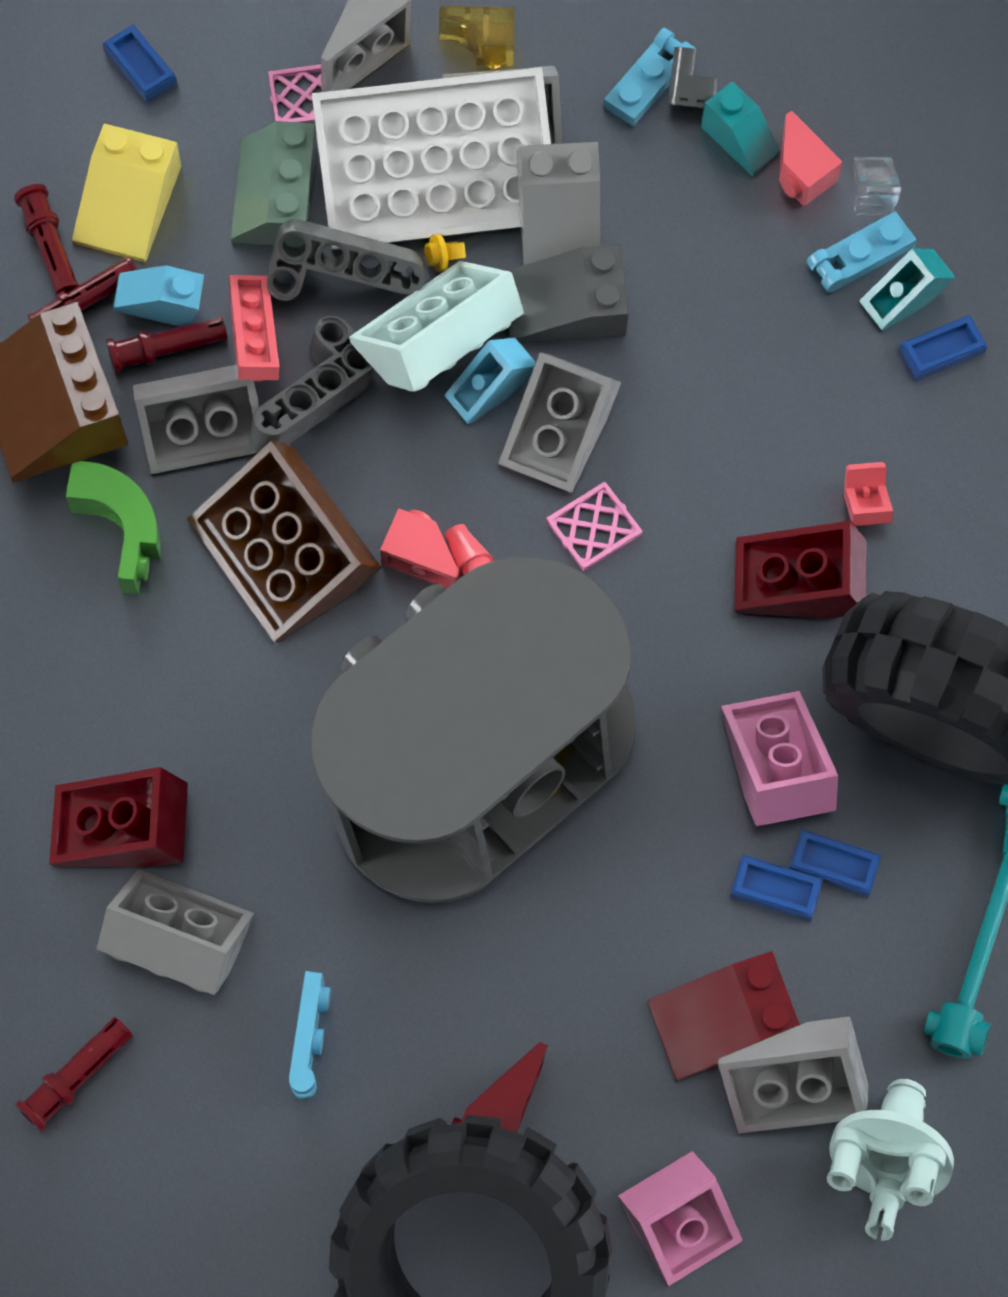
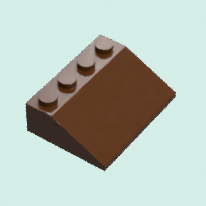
(54, 396)
(283, 541)

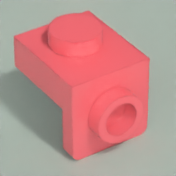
(867, 494)

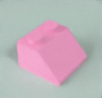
(681, 1217)

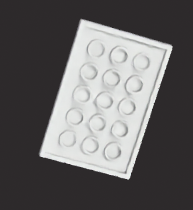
(428, 154)

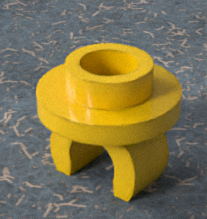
(438, 252)

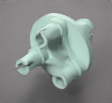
(891, 1156)

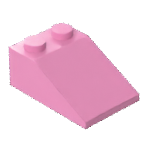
(780, 759)

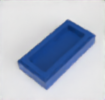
(139, 63)
(943, 347)
(835, 862)
(776, 887)

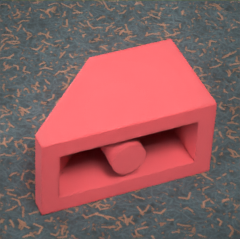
(805, 162)
(418, 549)

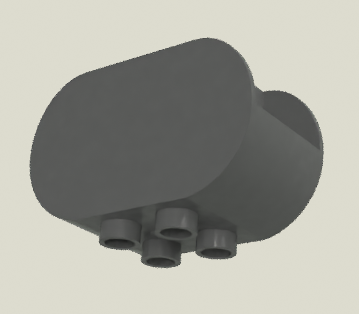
(452, 724)

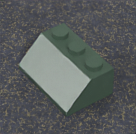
(274, 182)

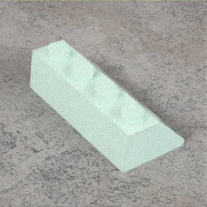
(439, 324)

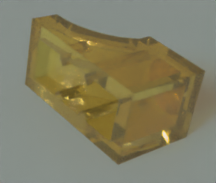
(482, 30)

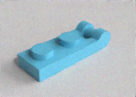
(644, 80)
(862, 252)
(308, 1037)

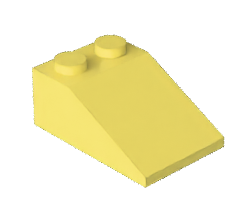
(126, 192)

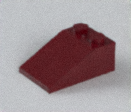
(801, 571)
(120, 821)
(722, 1014)
(511, 1092)

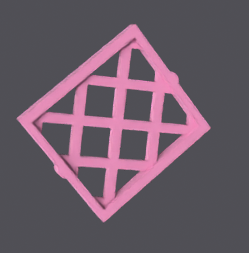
(276, 99)
(567, 542)

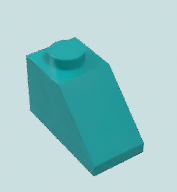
(740, 128)
(907, 287)

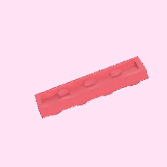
(253, 328)

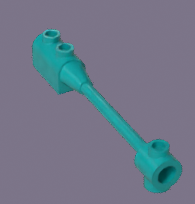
(958, 1027)

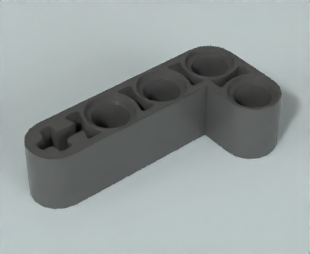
(346, 265)
(333, 371)

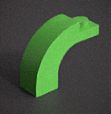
(111, 494)

